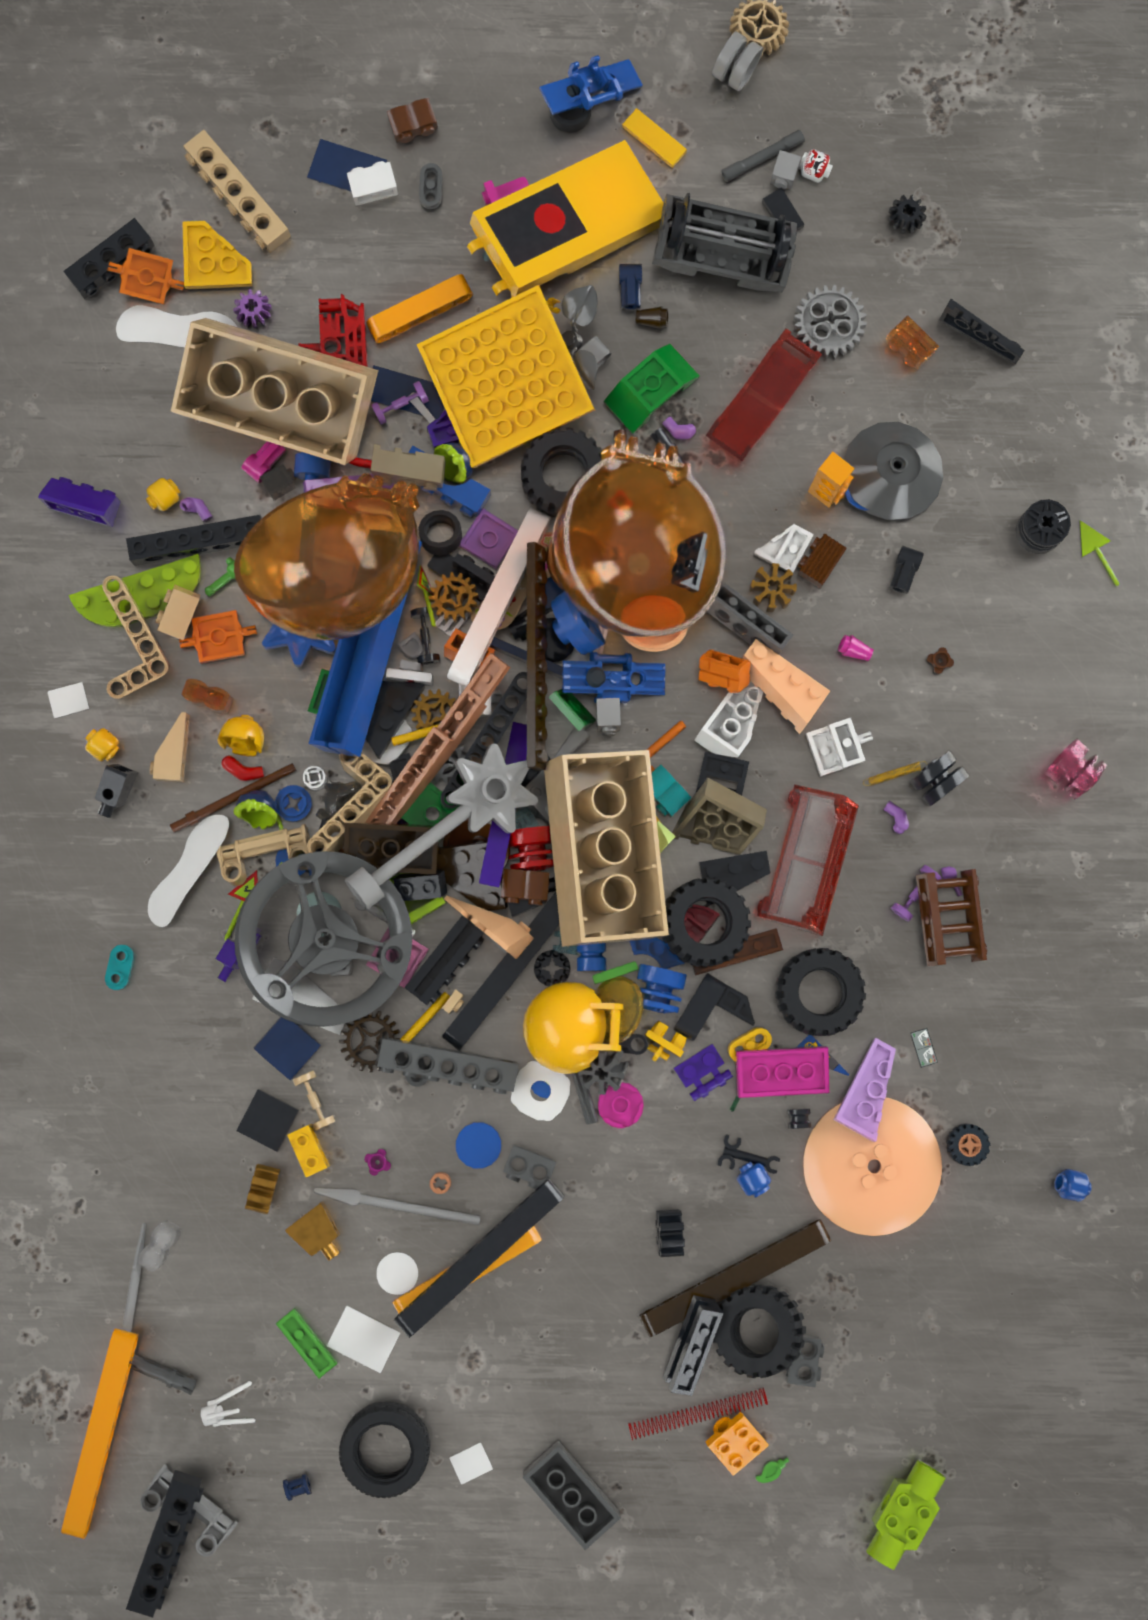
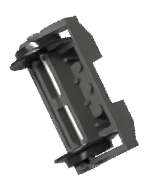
(749, 246)

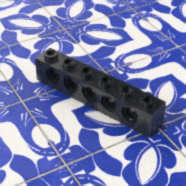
(189, 540)
(181, 1487)

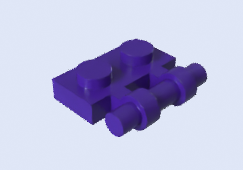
(700, 1065)

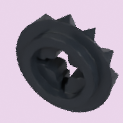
(544, 960)

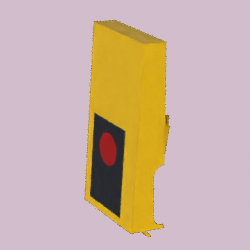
(567, 219)

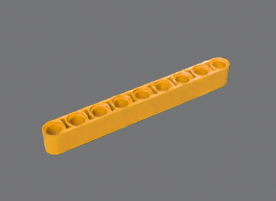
(99, 1433)

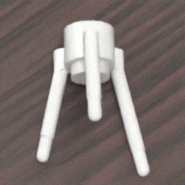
(214, 1414)

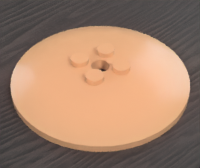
(878, 1201)

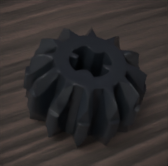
(911, 208)

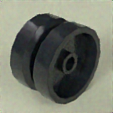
(939, 778)

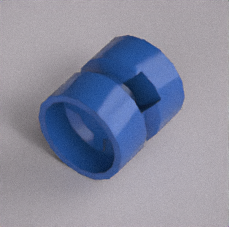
(591, 957)

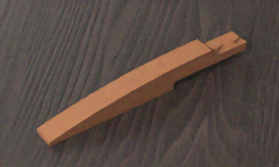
(440, 743)

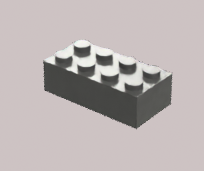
(571, 1495)

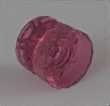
(1076, 769)

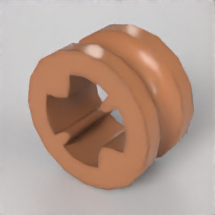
(438, 1190)

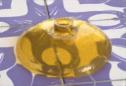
(625, 992)

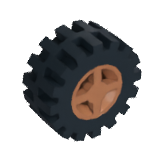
(976, 1143)

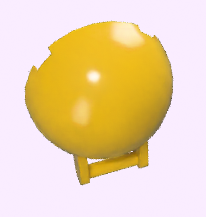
(568, 1027)

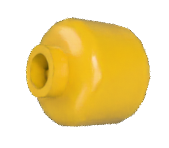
(162, 494)
(102, 744)

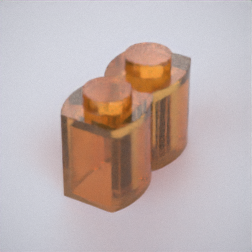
(212, 697)

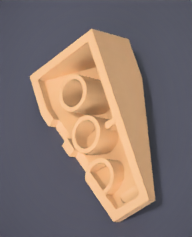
(503, 930)

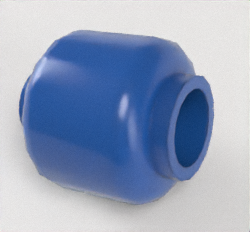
(753, 1179)
(1073, 1185)

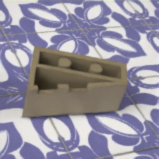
(414, 468)

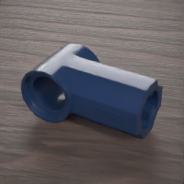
(630, 279)

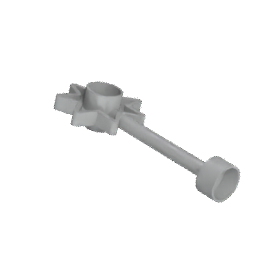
(488, 793)

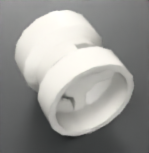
(317, 781)

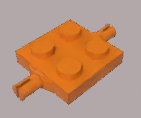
(145, 276)
(218, 636)

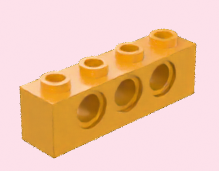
(832, 480)

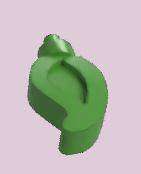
(771, 1470)

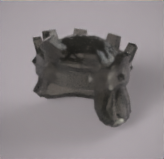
(336, 797)

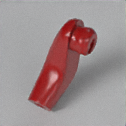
(240, 771)

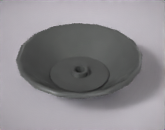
(882, 487)

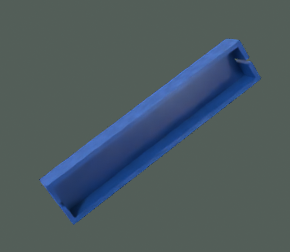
(354, 688)

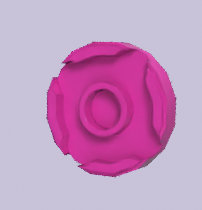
(622, 1106)

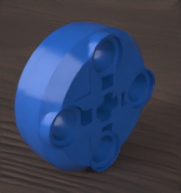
(574, 626)

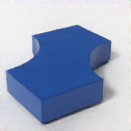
(656, 949)

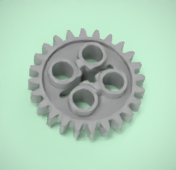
(826, 302)

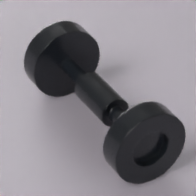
(422, 613)

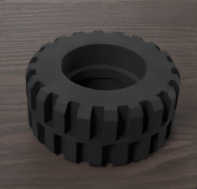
(541, 451)
(735, 916)
(848, 977)
(789, 1327)

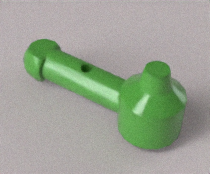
(223, 580)

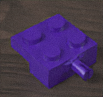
(228, 957)

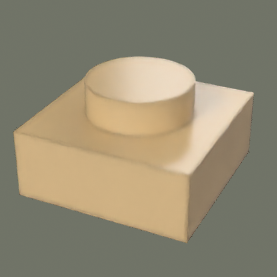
(454, 1003)

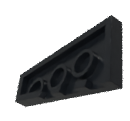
(979, 331)

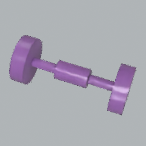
(400, 402)
(913, 897)

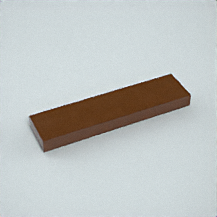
(756, 946)

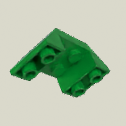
(650, 387)

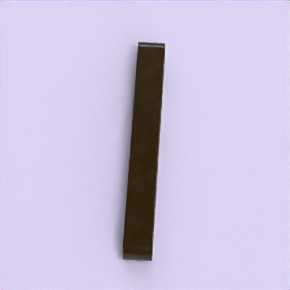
(737, 1276)

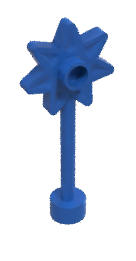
(305, 468)

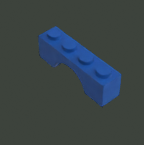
(468, 496)

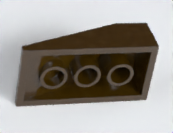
(381, 842)

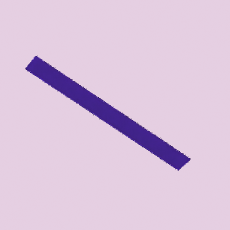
(498, 839)

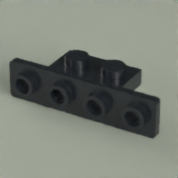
(466, 565)

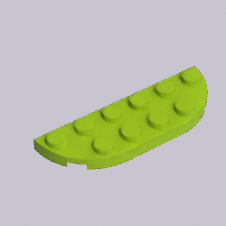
(146, 588)

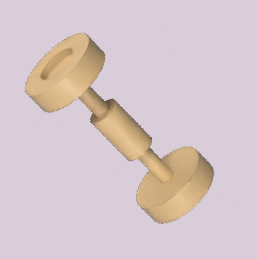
(313, 1099)

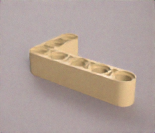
(137, 640)
(355, 805)

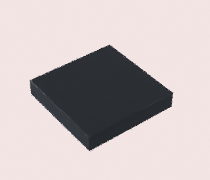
(267, 1120)

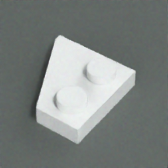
(786, 548)

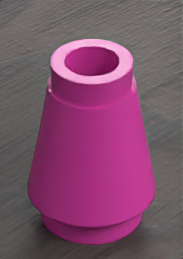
(854, 648)

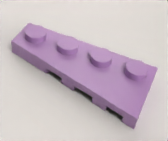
(865, 1097)

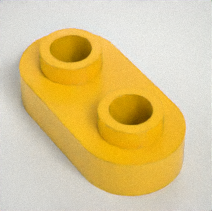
(748, 1041)

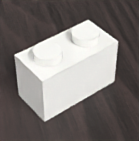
(372, 183)

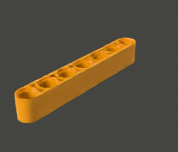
(528, 1240)

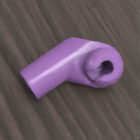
(679, 431)

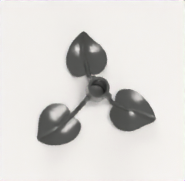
(581, 307)

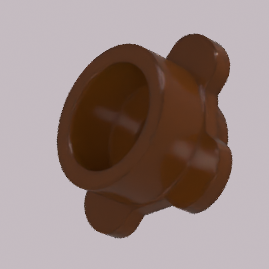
(941, 654)

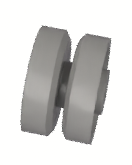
(737, 61)

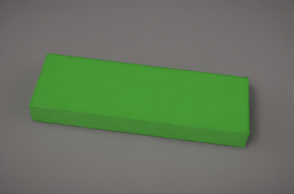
(306, 1343)

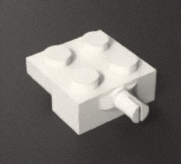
(837, 746)

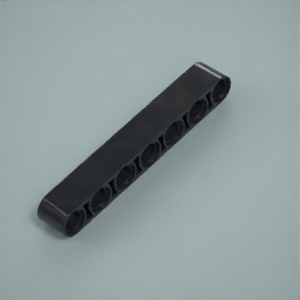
(490, 730)

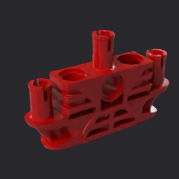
(331, 330)

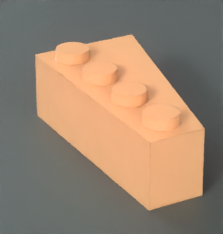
(785, 685)

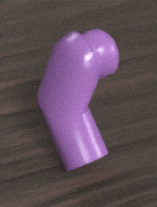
(196, 506)
(900, 816)

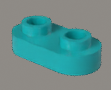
(120, 967)

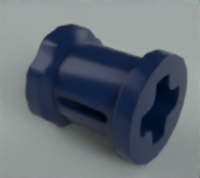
(289, 1485)

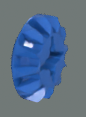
(295, 792)

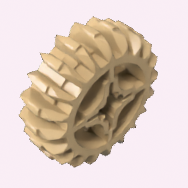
(777, 31)

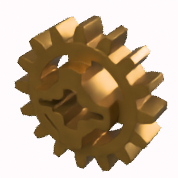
(460, 592)
(427, 708)

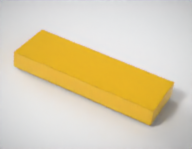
(654, 138)

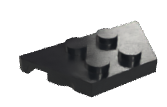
(390, 711)

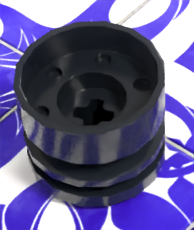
(1042, 539)

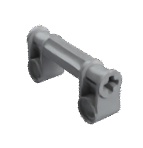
(217, 1523)

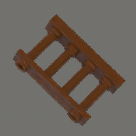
(931, 921)

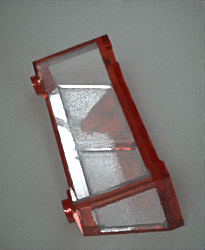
(810, 860)

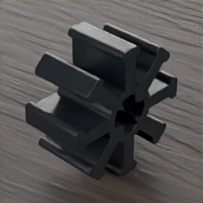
(670, 1233)

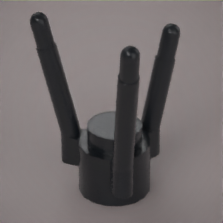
(519, 625)

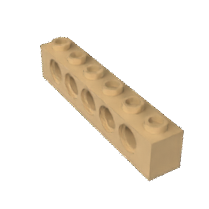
(203, 146)

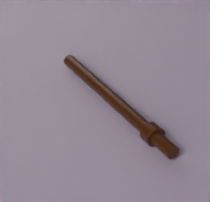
(193, 817)

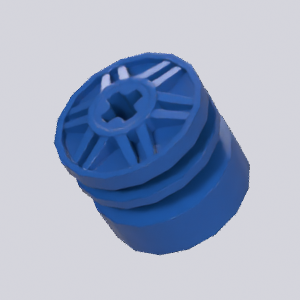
(659, 988)

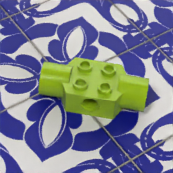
(905, 1514)

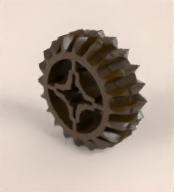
(358, 1024)

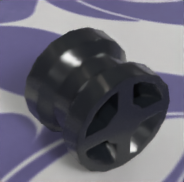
(799, 1118)

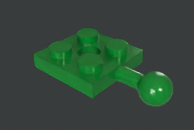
(428, 798)

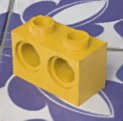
(308, 1150)

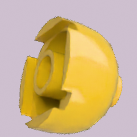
(242, 735)

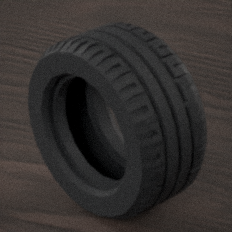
(375, 1483)

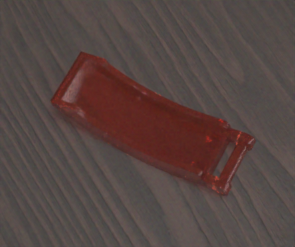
(763, 397)

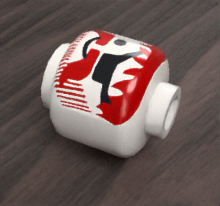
(815, 165)

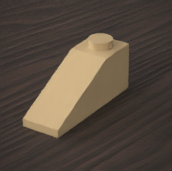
(171, 756)

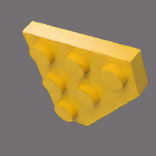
(212, 260)

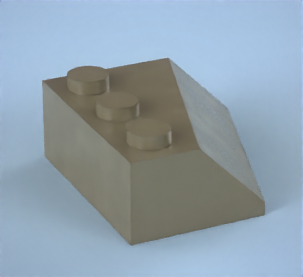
(720, 819)

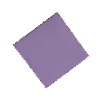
(488, 539)

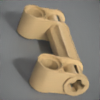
(233, 855)

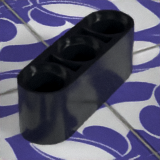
(700, 1007)

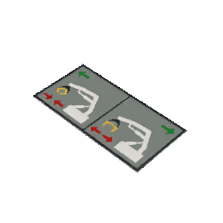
(924, 1047)

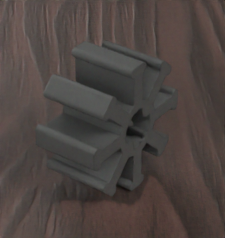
(612, 1074)

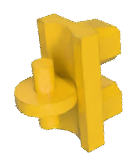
(674, 1046)

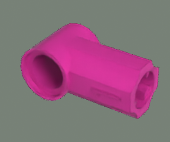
(263, 460)

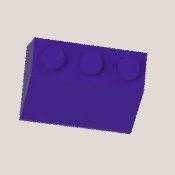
(80, 500)

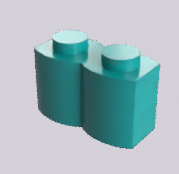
(668, 792)

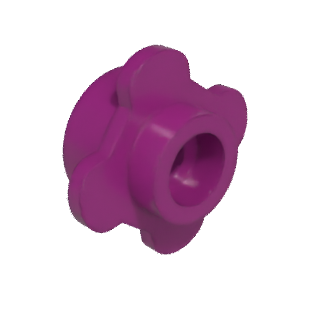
(375, 1168)

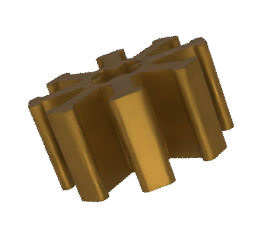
(773, 580)
(262, 1189)

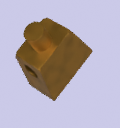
(316, 1232)

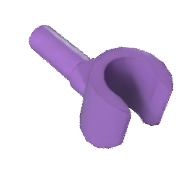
(950, 872)

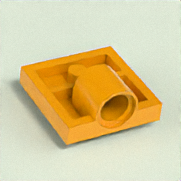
(736, 1442)

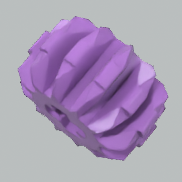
(260, 310)

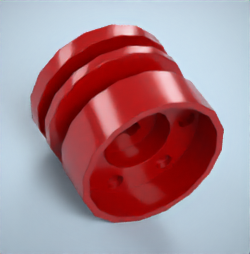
(531, 848)

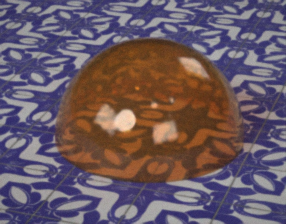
(622, 536)
(332, 558)

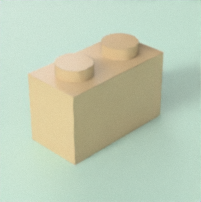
(178, 611)

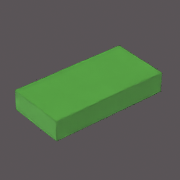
(615, 972)

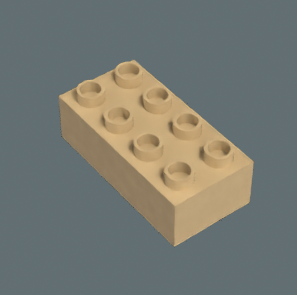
(273, 390)
(605, 847)

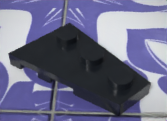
(736, 870)

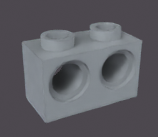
(608, 716)

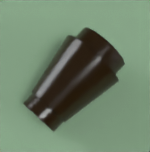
(653, 317)

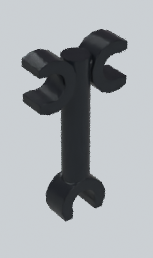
(731, 1152)

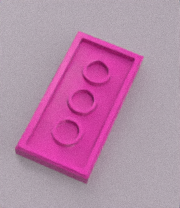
(782, 1072)

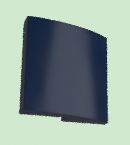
(287, 1047)

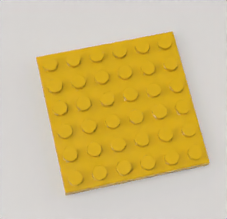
(505, 376)

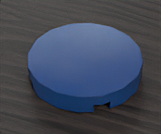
(478, 1145)

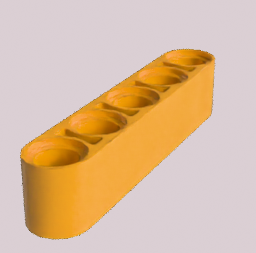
(419, 308)

